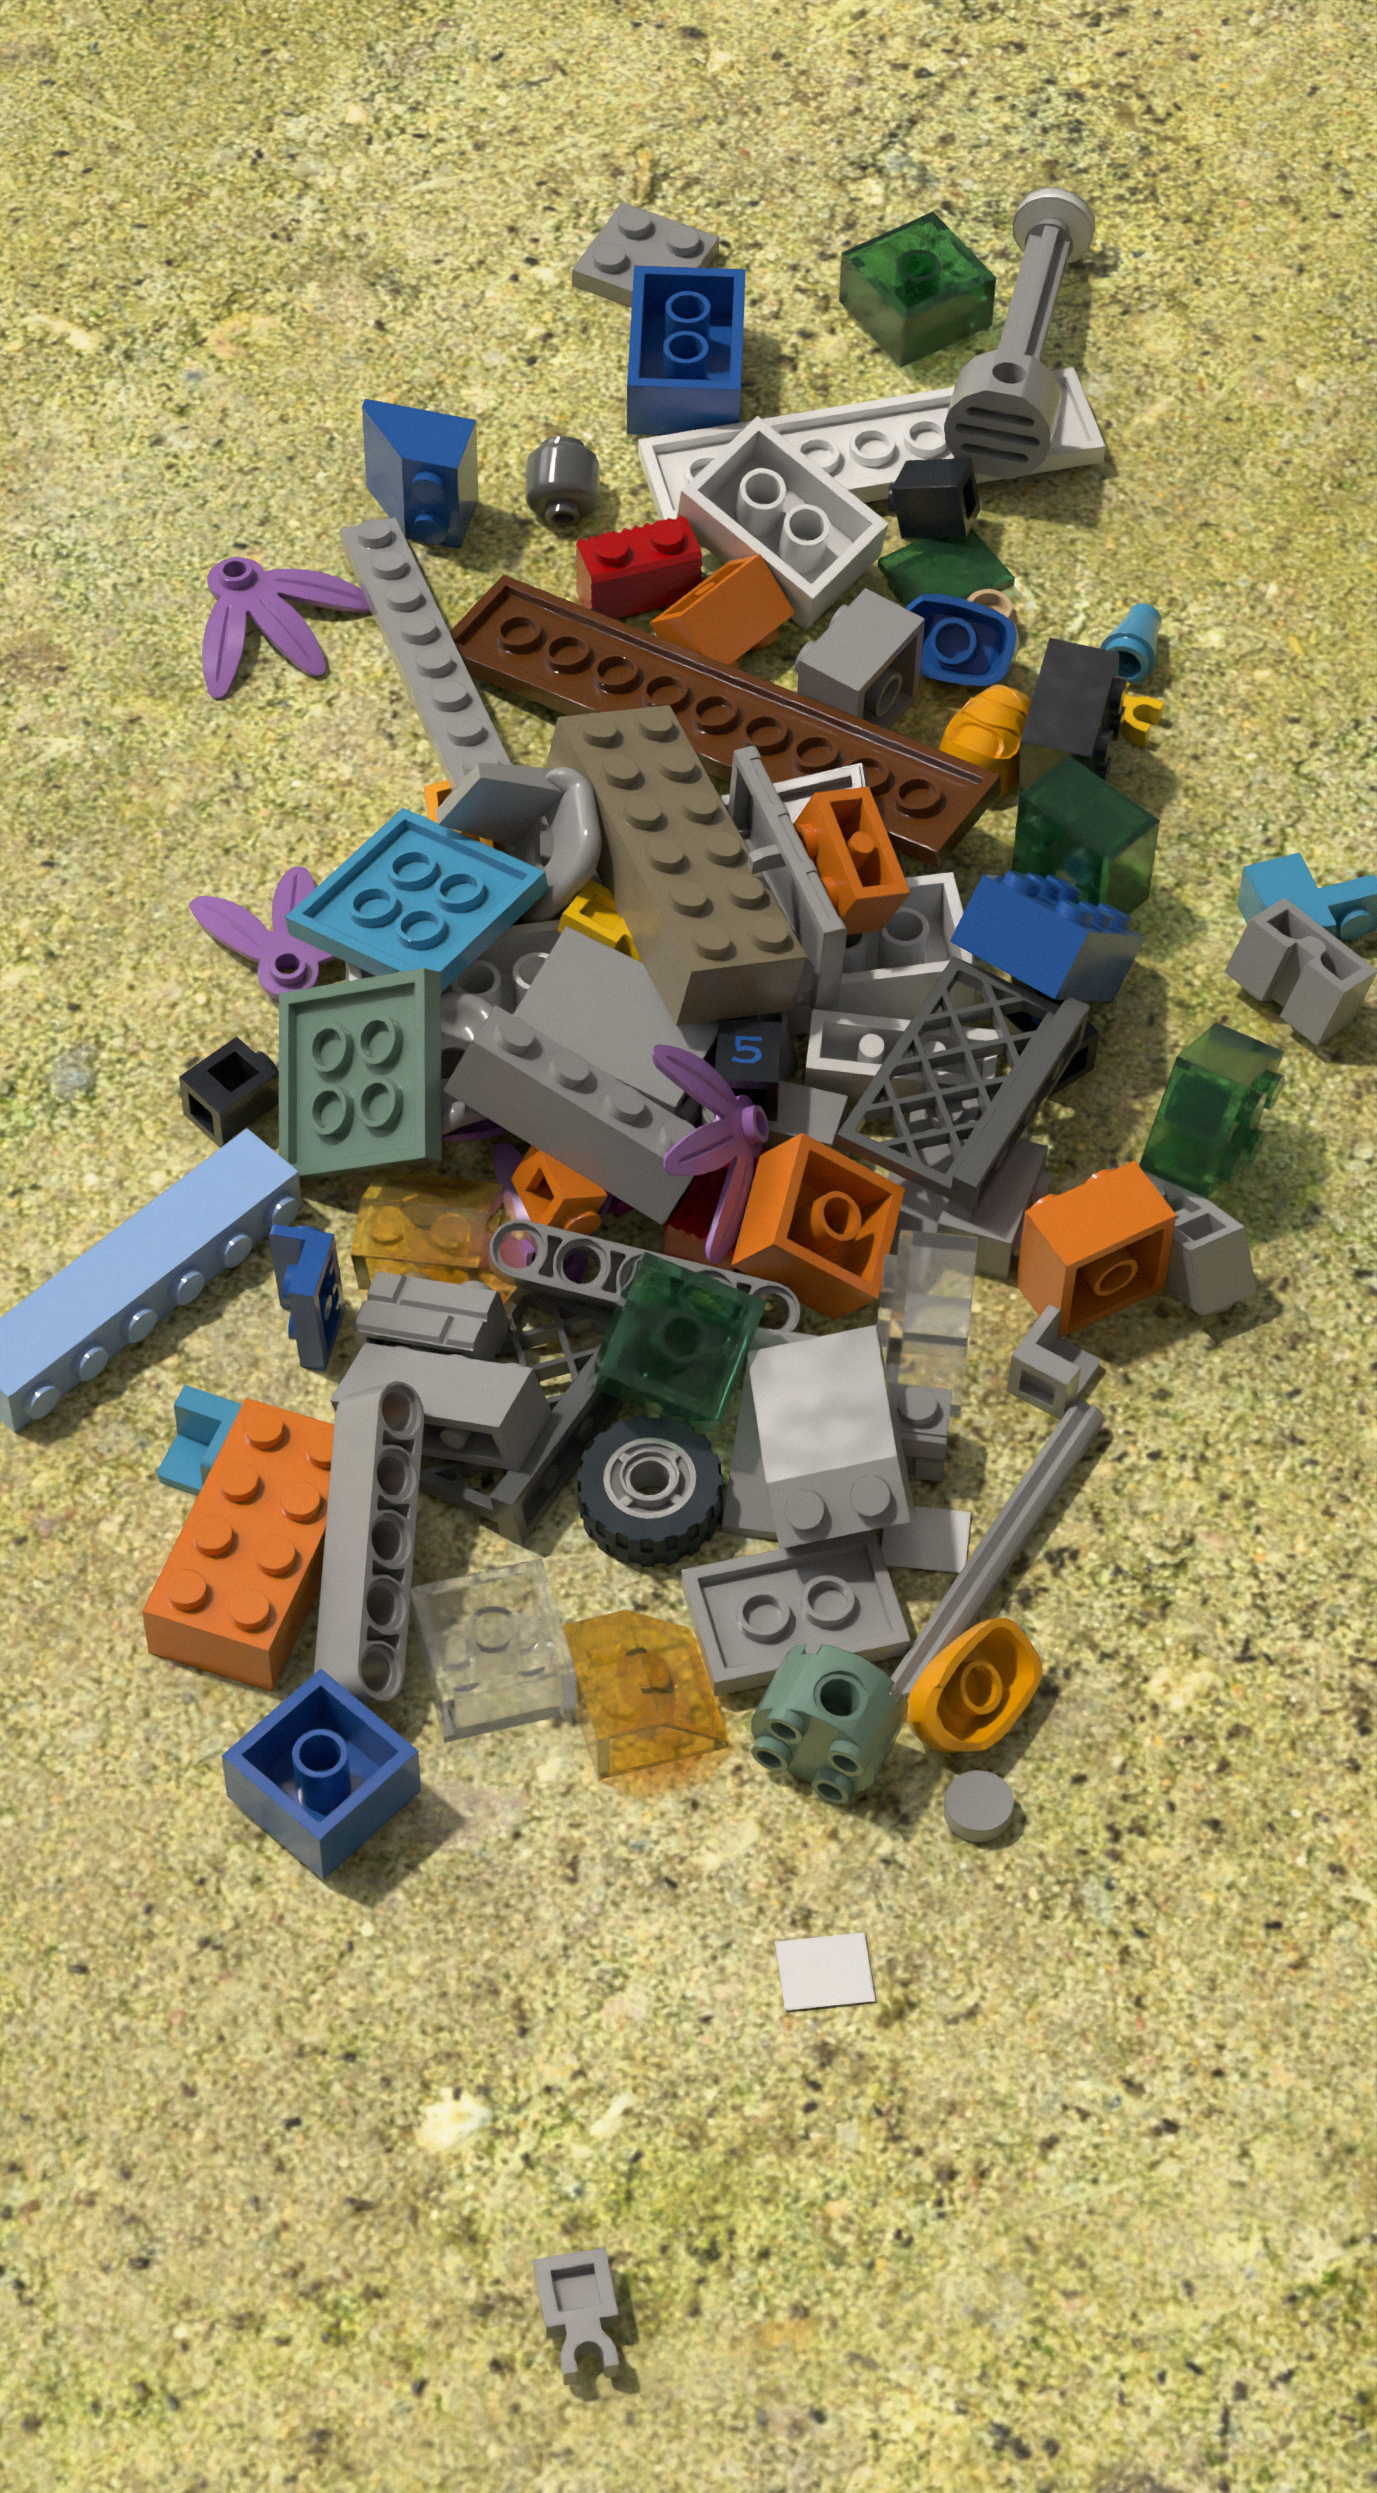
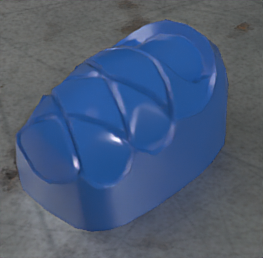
(965, 641)

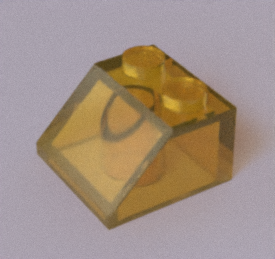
(425, 1228)
(641, 1693)

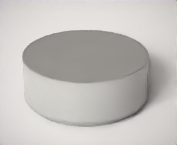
(978, 1806)

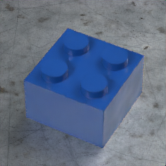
(322, 1773)

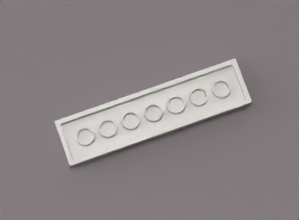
(864, 442)

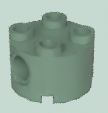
(827, 1721)

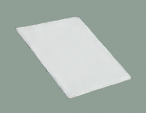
(931, 1543)
(824, 1971)

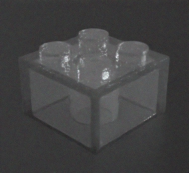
(928, 1310)
(493, 1650)

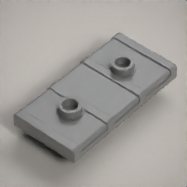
(791, 878)

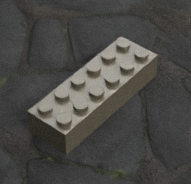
(680, 869)

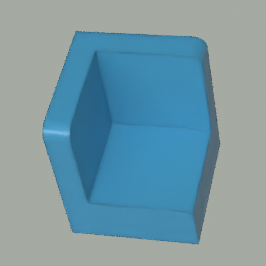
(201, 1430)

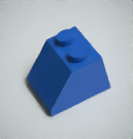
(422, 470)

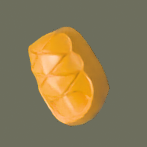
(990, 732)
(975, 1688)

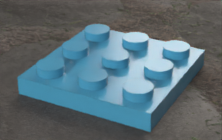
(417, 900)

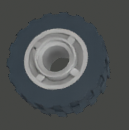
(658, 1525)

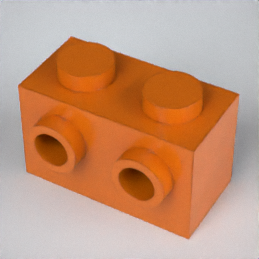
(728, 612)
(853, 857)

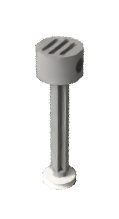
(1006, 398)

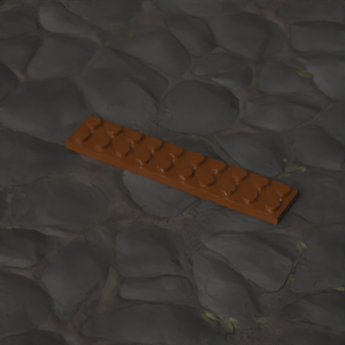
(598, 665)

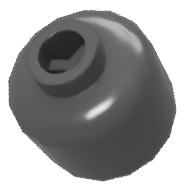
(562, 479)

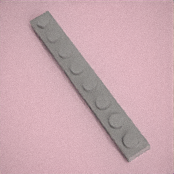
(422, 648)

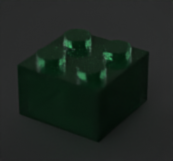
(917, 289)
(1086, 835)
(1213, 1110)
(676, 1343)

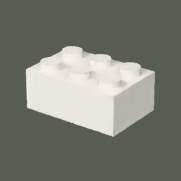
(782, 505)

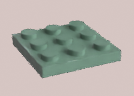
(361, 1074)

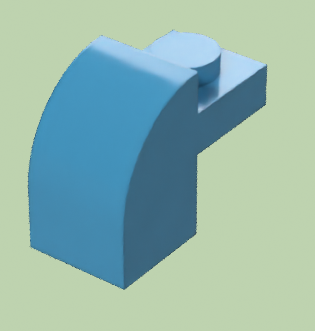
(1341, 908)

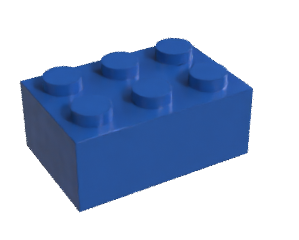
(685, 349)
(1048, 936)

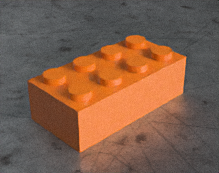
(248, 1551)

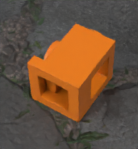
(557, 1194)

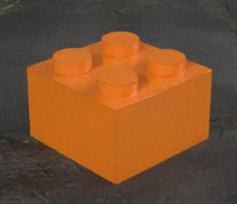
(818, 1226)
(1096, 1247)

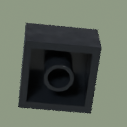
(1073, 711)

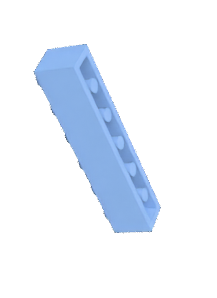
(141, 1274)

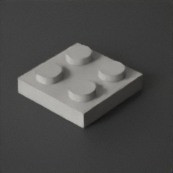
(639, 239)

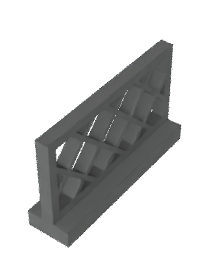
(1004, 1118)
(575, 1421)

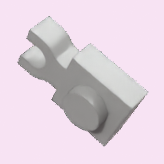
(577, 2304)

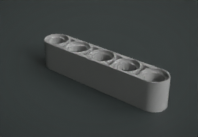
(613, 1264)
(370, 1541)

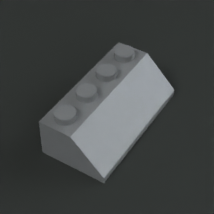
(572, 1112)

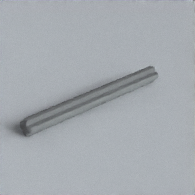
(1001, 1542)

